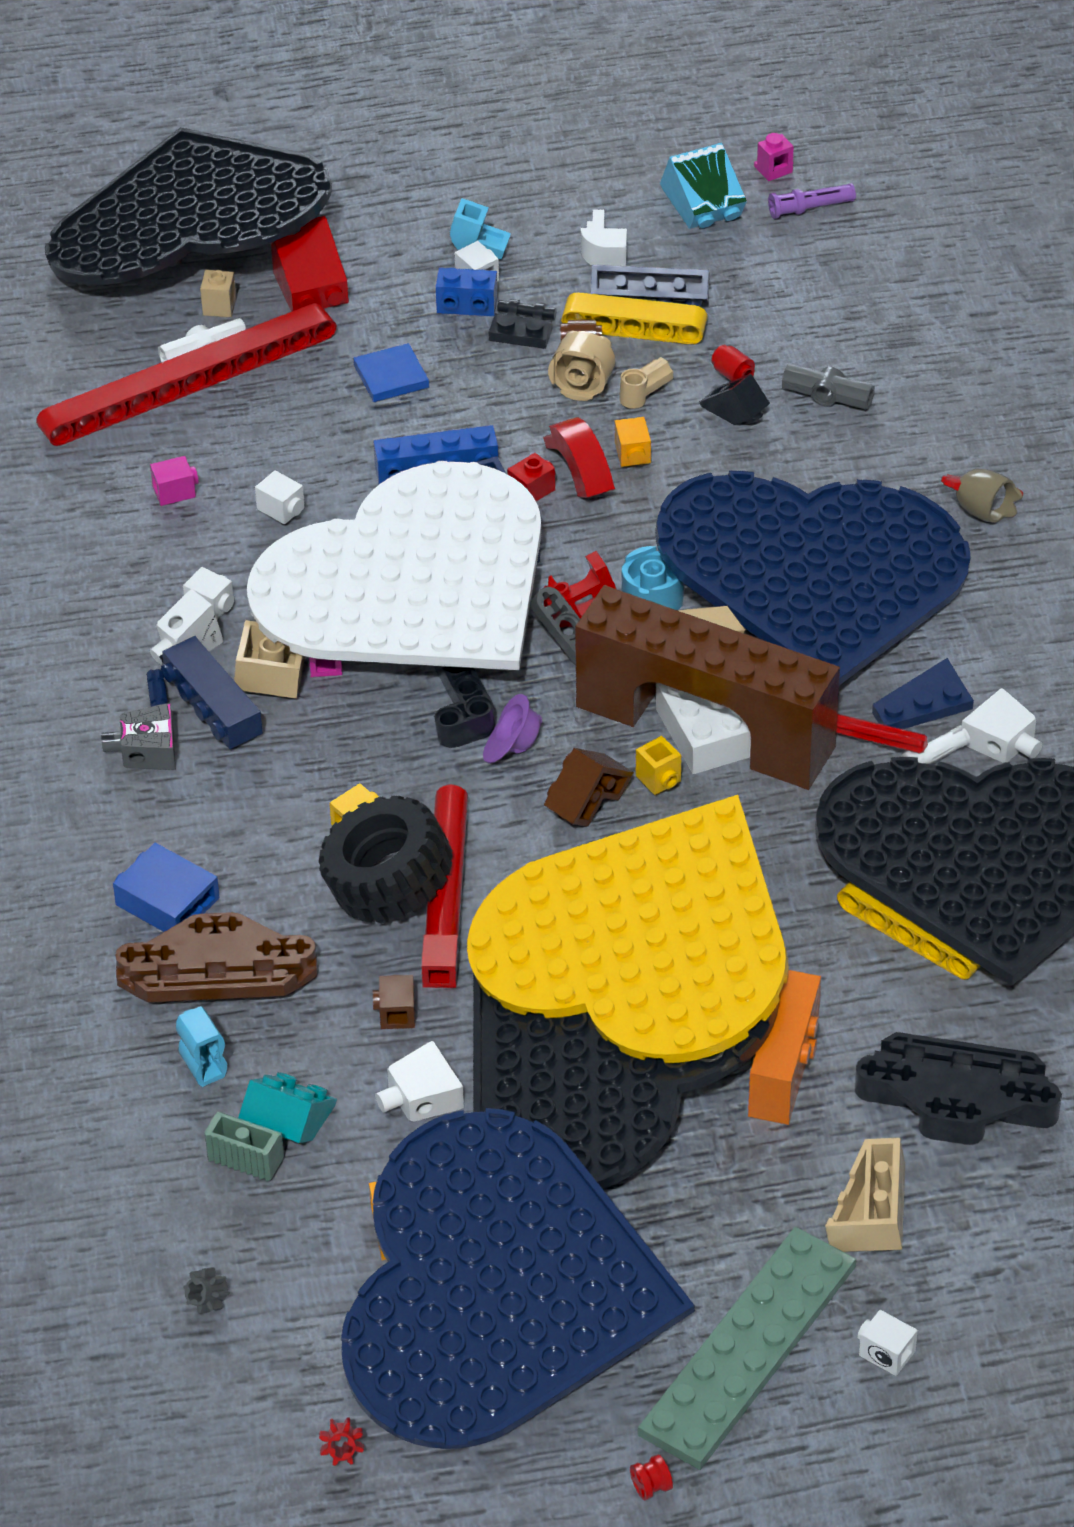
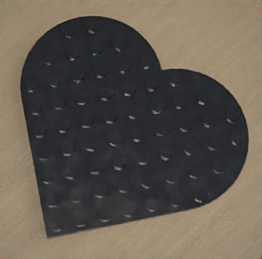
(187, 198)
(961, 853)
(585, 1089)

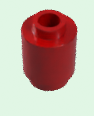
(732, 362)

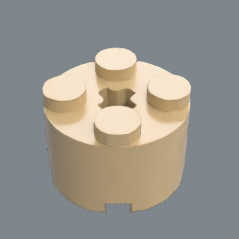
(582, 365)

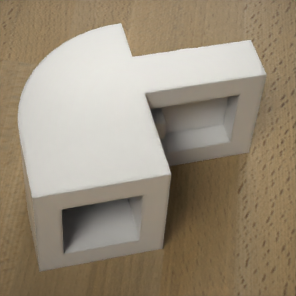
(603, 244)

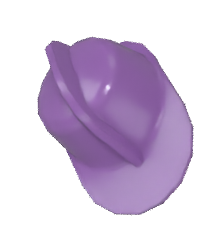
(514, 731)

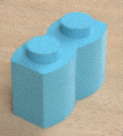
(201, 1046)

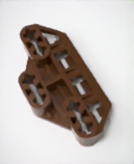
(216, 960)

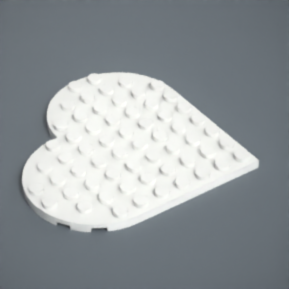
(420, 577)

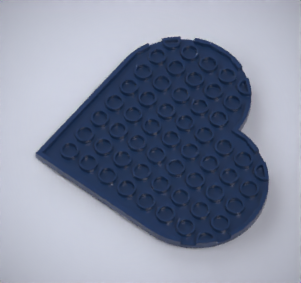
(817, 570)
(497, 1283)

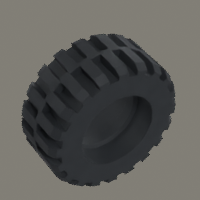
(398, 883)

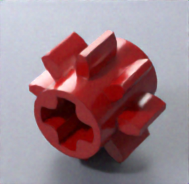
(348, 1448)

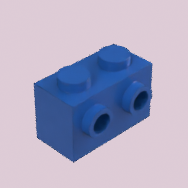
(465, 290)

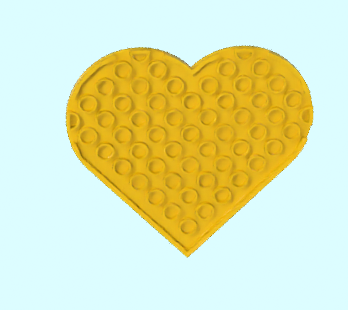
(644, 931)

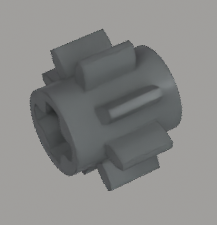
(206, 1290)

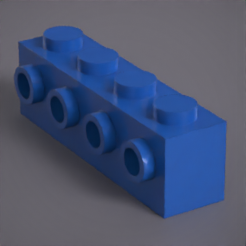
(406, 452)

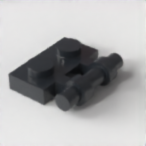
(522, 331)

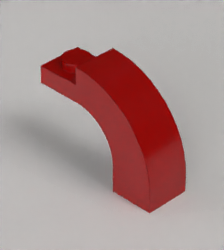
(583, 456)

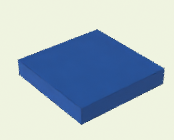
(391, 372)

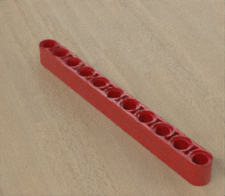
(185, 374)

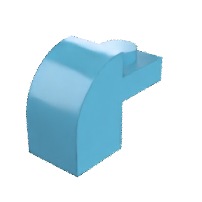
(469, 227)

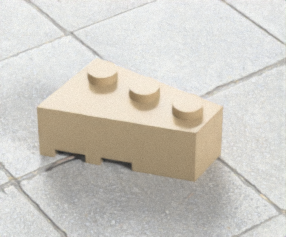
(873, 1201)

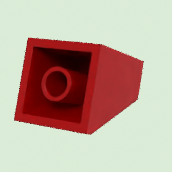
(310, 267)

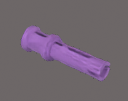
(799, 201)

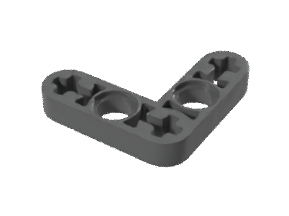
(545, 614)

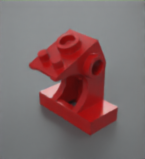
(591, 584)

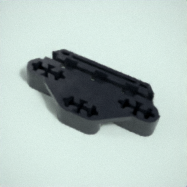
(956, 1100)

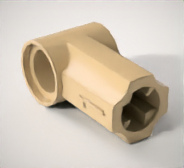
(639, 383)

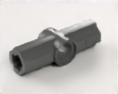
(828, 386)

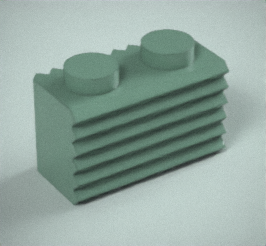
(244, 1146)

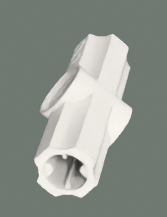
(198, 337)

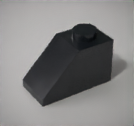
(737, 401)

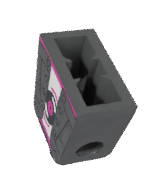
(144, 738)

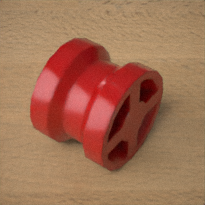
(651, 1477)

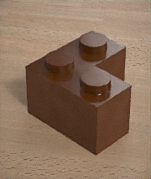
(584, 783)

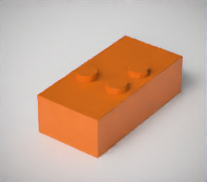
(786, 1051)

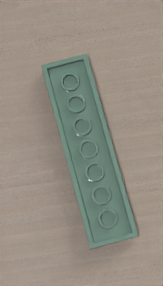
(746, 1348)

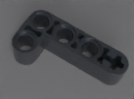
(472, 710)

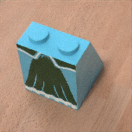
(703, 186)

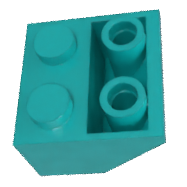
(287, 1106)

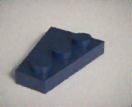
(924, 699)

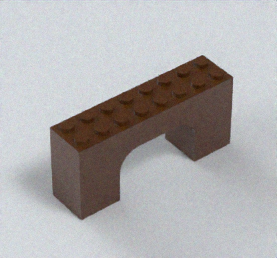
(779, 693)

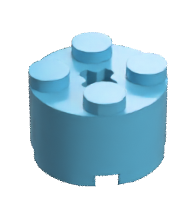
(650, 578)

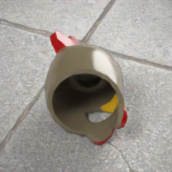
(977, 491)

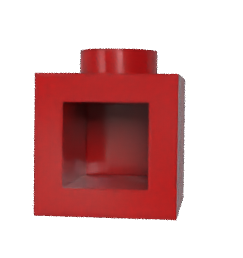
(535, 475)

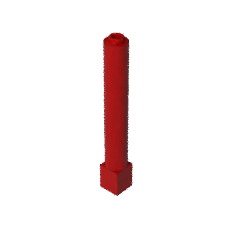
(443, 912)

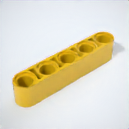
(638, 317)
(904, 931)

